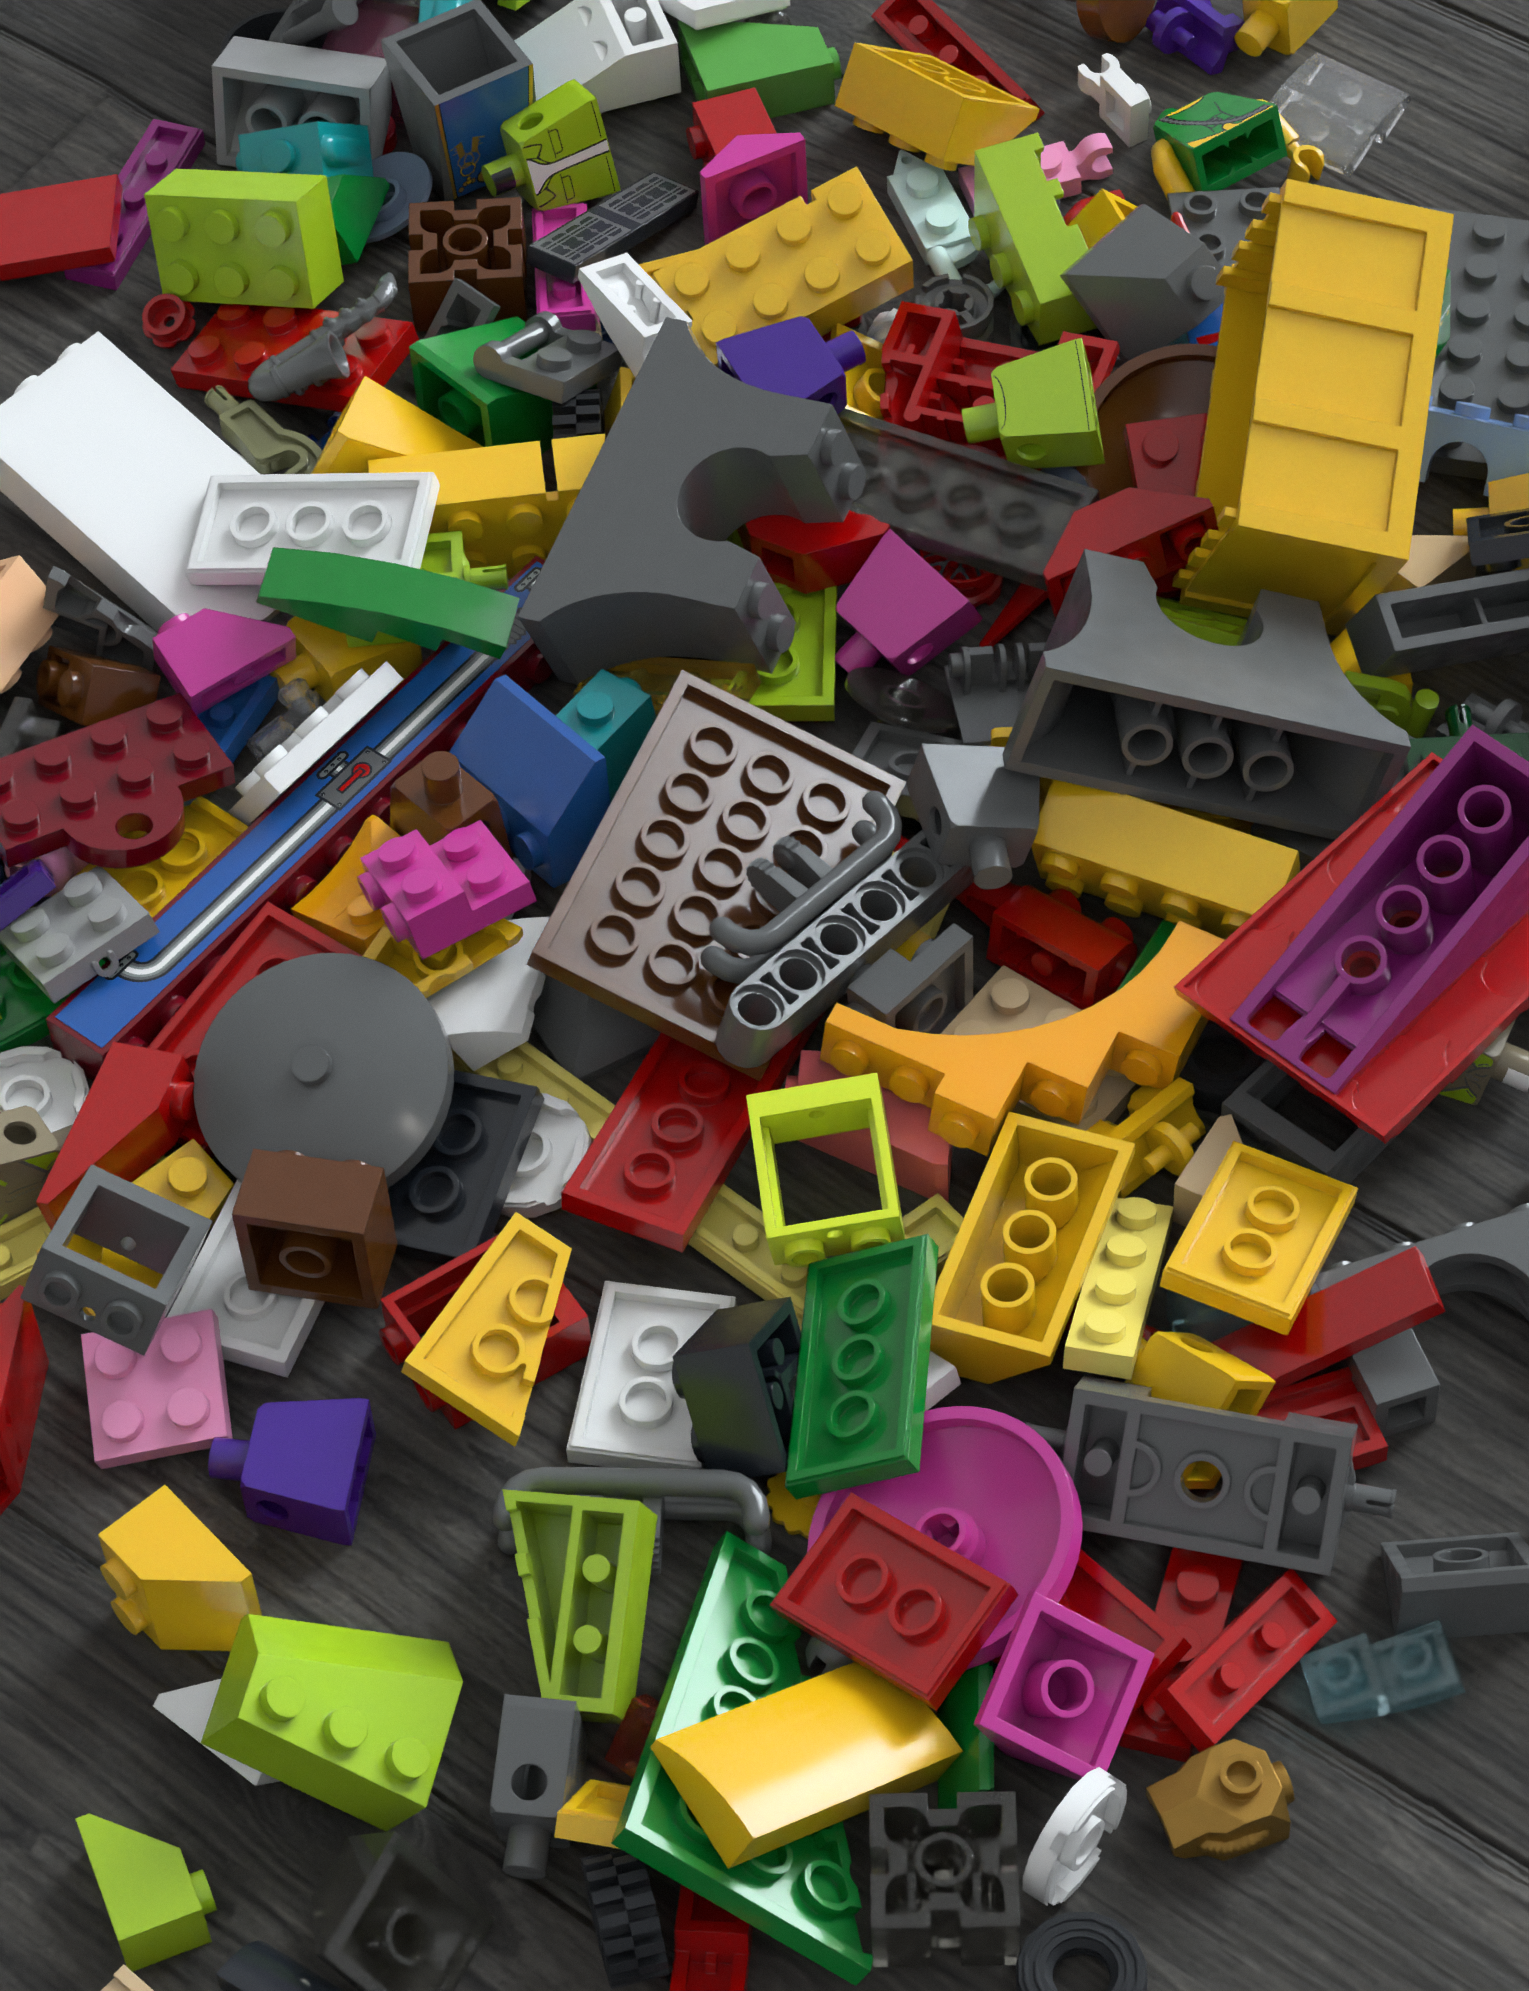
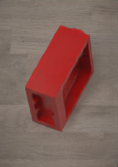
(419, 1303)

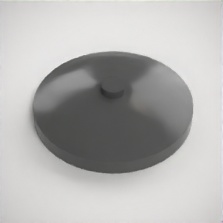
(326, 1064)

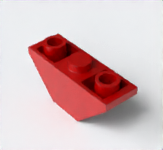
(1131, 525)
(812, 554)

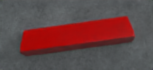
(927, 29)

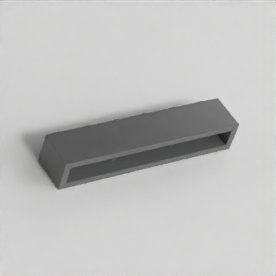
(1442, 624)

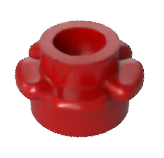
(159, 312)

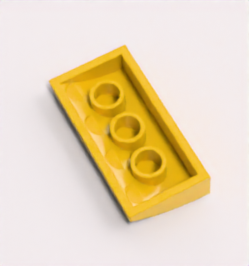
(803, 1759)

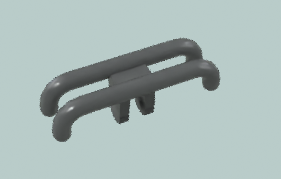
(803, 892)
(666, 1492)

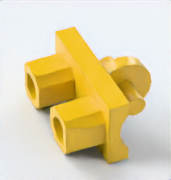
(1161, 1127)

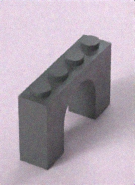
(1468, 1257)

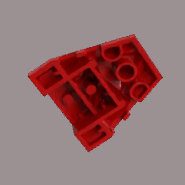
(939, 372)

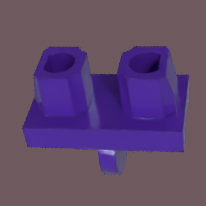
(1194, 31)

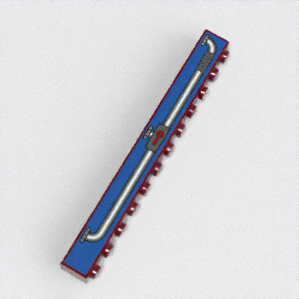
(290, 843)

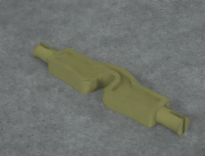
(260, 437)

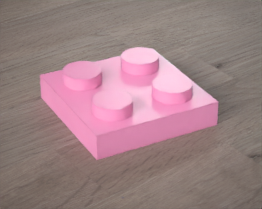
(158, 1400)

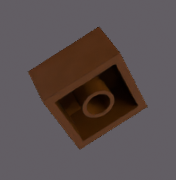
(315, 1228)

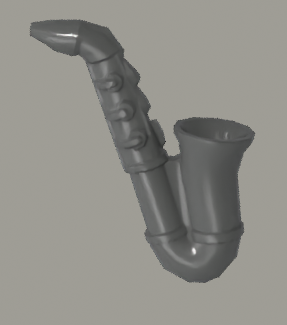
(321, 353)

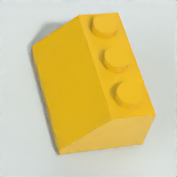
(928, 105)

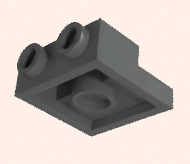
(921, 992)

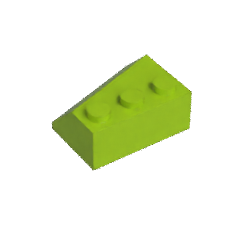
(338, 1713)

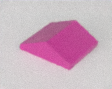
(751, 180)

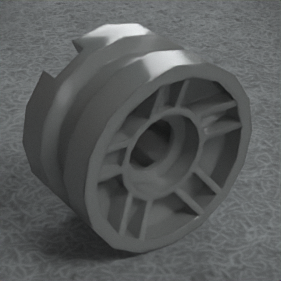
(968, 298)

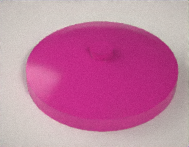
(989, 1495)

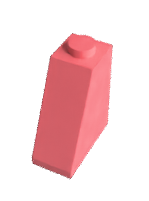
(919, 1156)

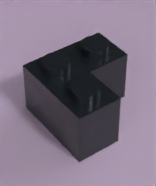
(738, 1386)

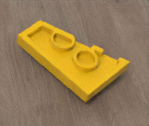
(494, 1329)

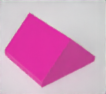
(1062, 1690)

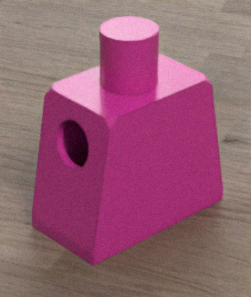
(900, 610)

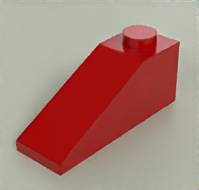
(124, 1122)

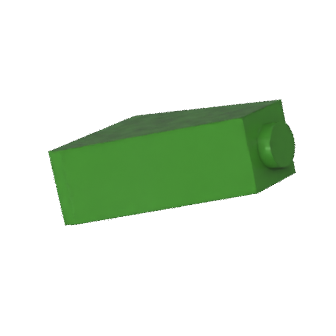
(781, 61)

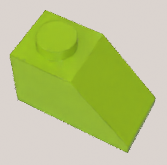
(147, 1892)

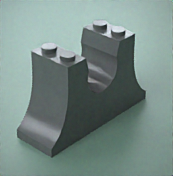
(646, 544)
(1201, 724)

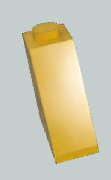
(383, 426)

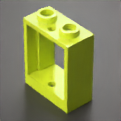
(817, 1112)

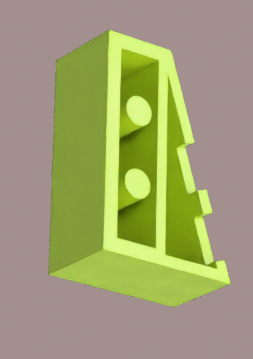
(1027, 237)
(585, 1594)

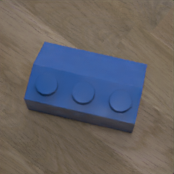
(542, 775)

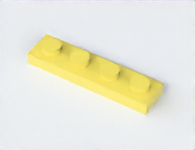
(1119, 1289)

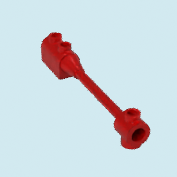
(1052, 940)

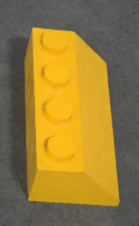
(1025, 1247)

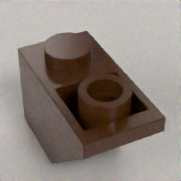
(92, 686)

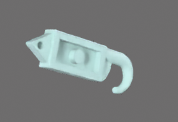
(933, 216)

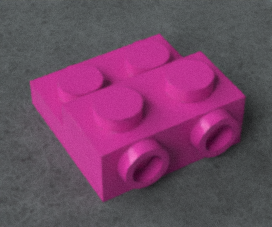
(444, 888)

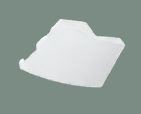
(493, 1004)

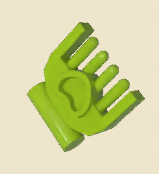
(1396, 702)

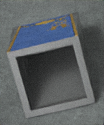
(455, 90)

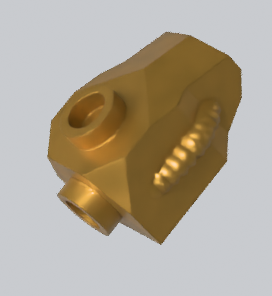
(1224, 1802)

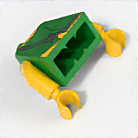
(1225, 141)

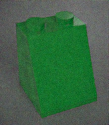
(468, 402)

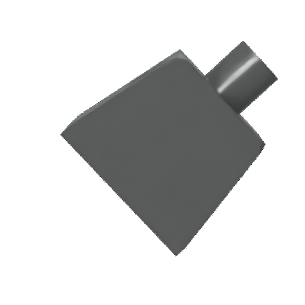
(975, 809)
(535, 1774)

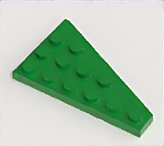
(728, 1658)

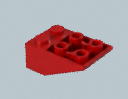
(21, 1388)

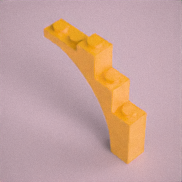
(1053, 1066)

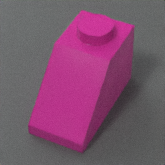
(219, 654)

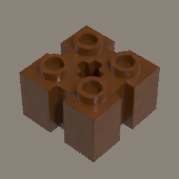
(473, 245)

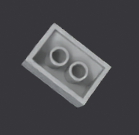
(285, 85)

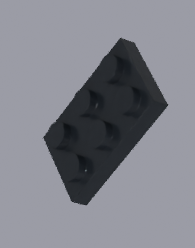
(466, 1175)

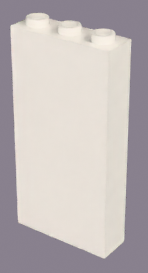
(119, 479)

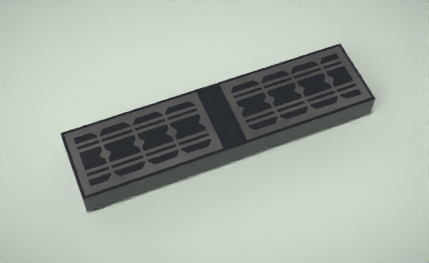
(612, 226)

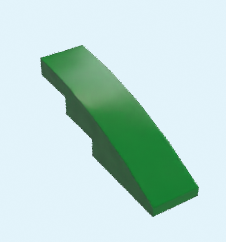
(387, 597)

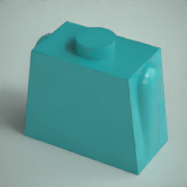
(308, 150)
(613, 719)

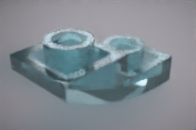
(1381, 1678)

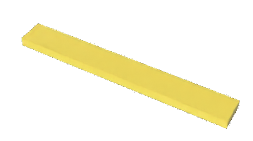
(732, 1228)

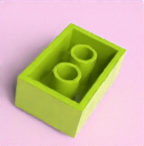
(245, 237)

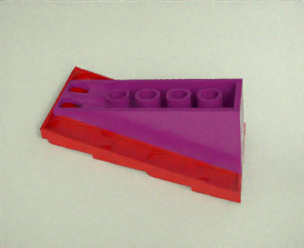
(1391, 945)

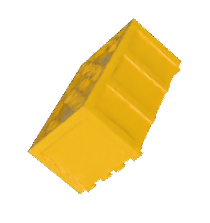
(1319, 401)

